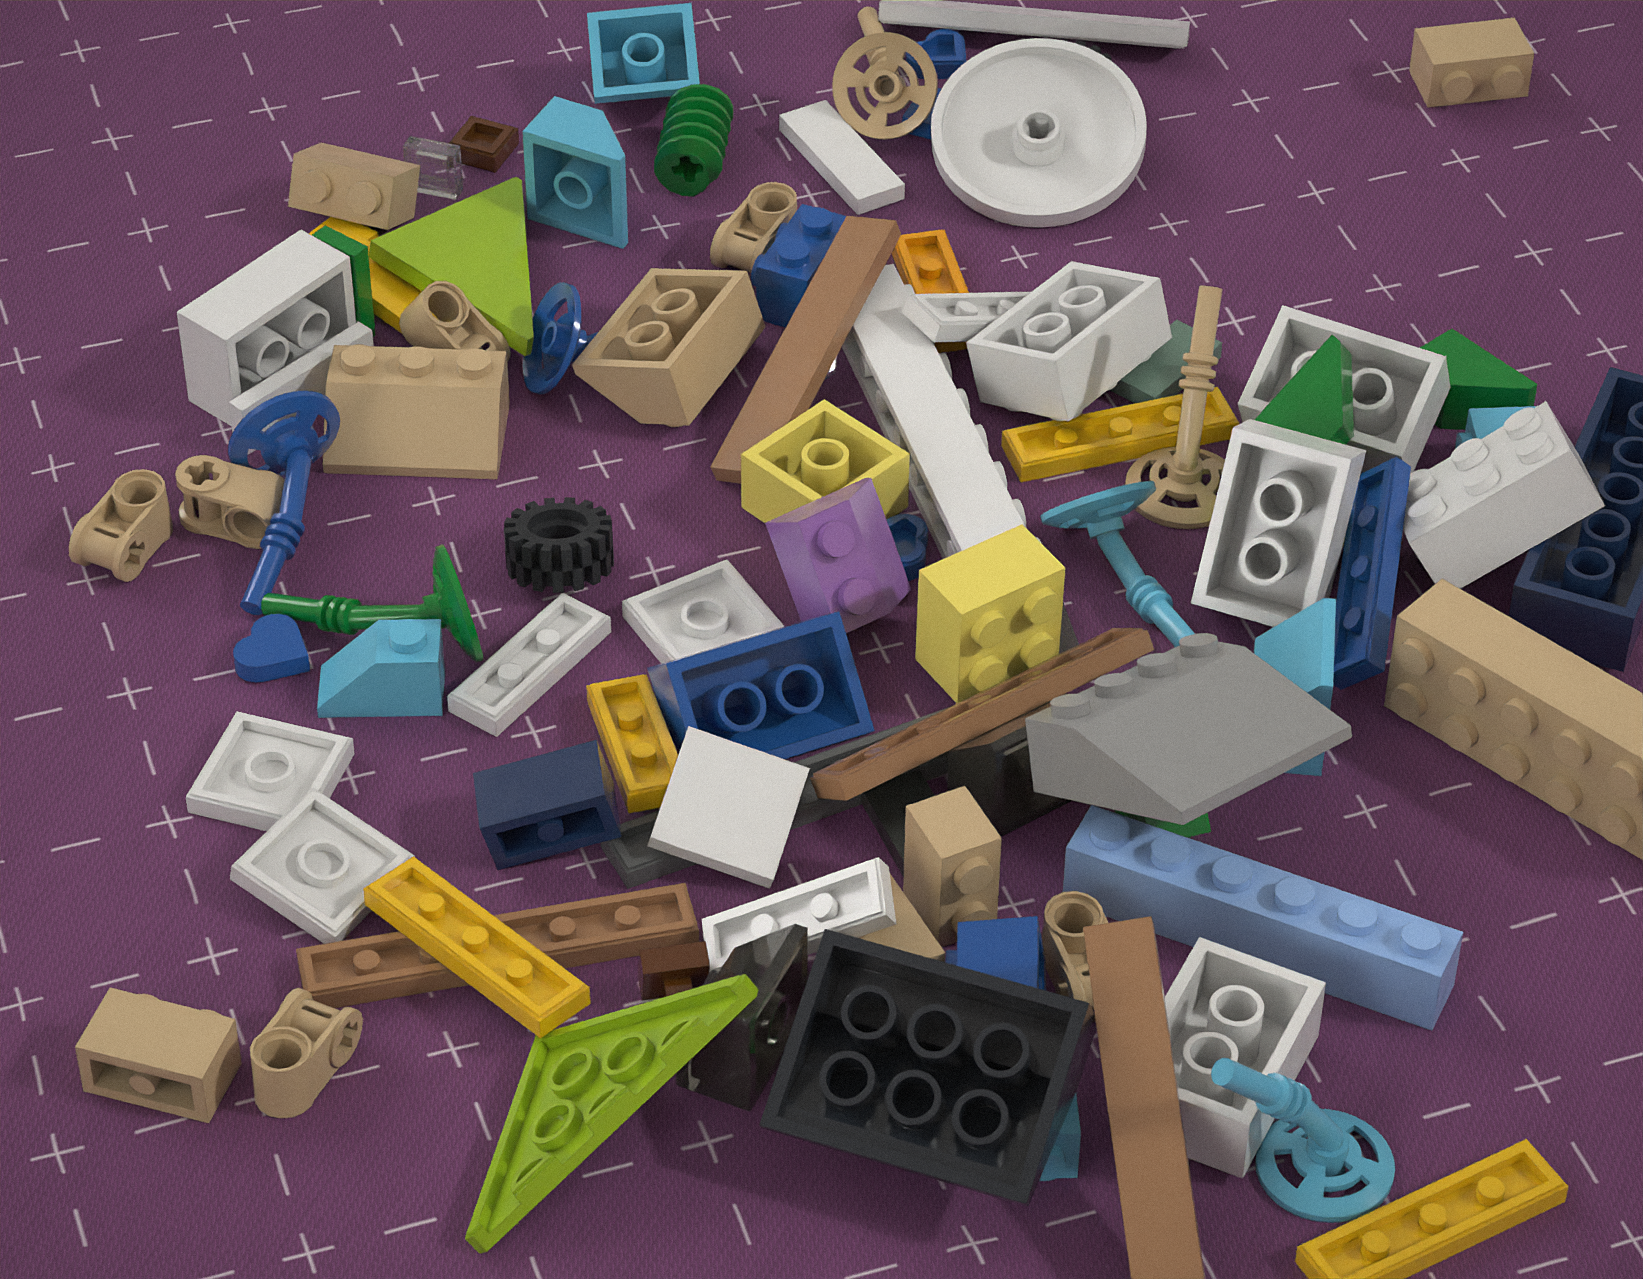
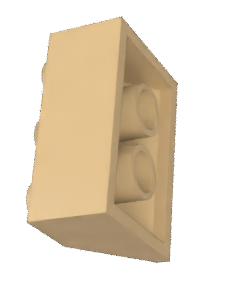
(673, 343)
(417, 411)

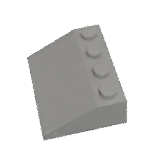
(1178, 732)

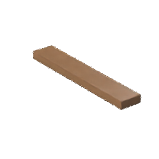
(811, 337)
(980, 713)
(567, 932)
(1143, 1101)

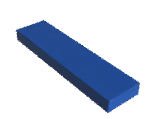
(1369, 573)

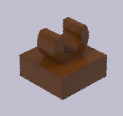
(672, 969)

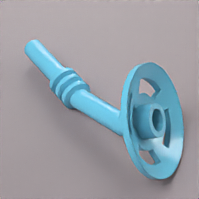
(1102, 518)
(1320, 1157)

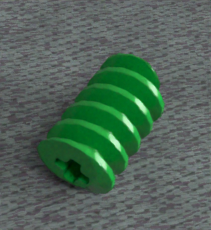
(693, 139)

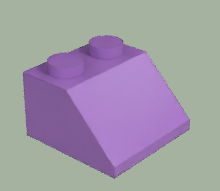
(840, 556)

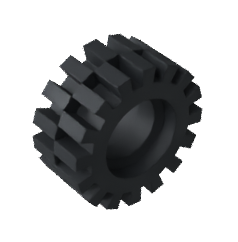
(558, 544)

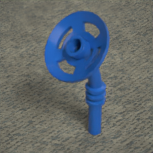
(557, 341)
(288, 451)

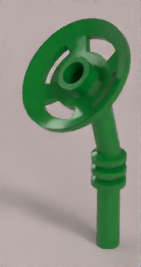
(350, 616)

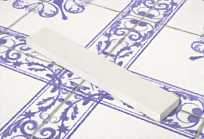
(1036, 22)

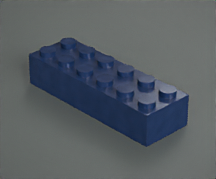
(1589, 578)

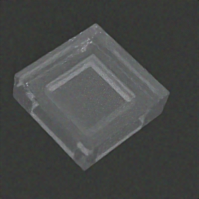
(439, 166)

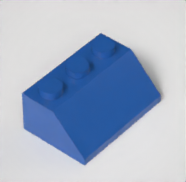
(768, 691)

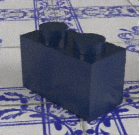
(546, 805)

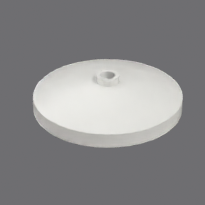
(1038, 132)

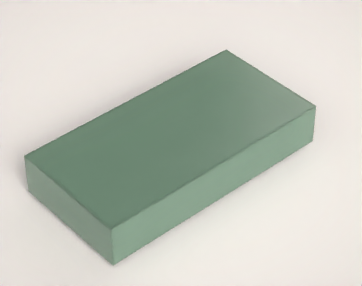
(1161, 372)

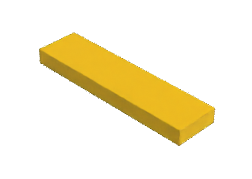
(1109, 436)
(477, 947)
(1437, 1219)

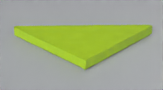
(478, 249)
(585, 1086)

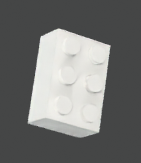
(264, 319)
(1069, 340)
(1393, 383)
(1497, 497)
(1277, 523)
(1242, 1012)

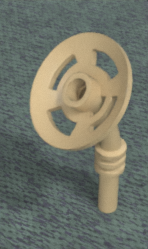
(885, 56)
(1185, 460)

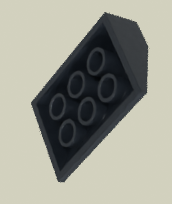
(930, 1067)

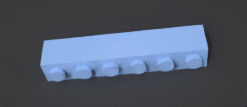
(1197, 891)

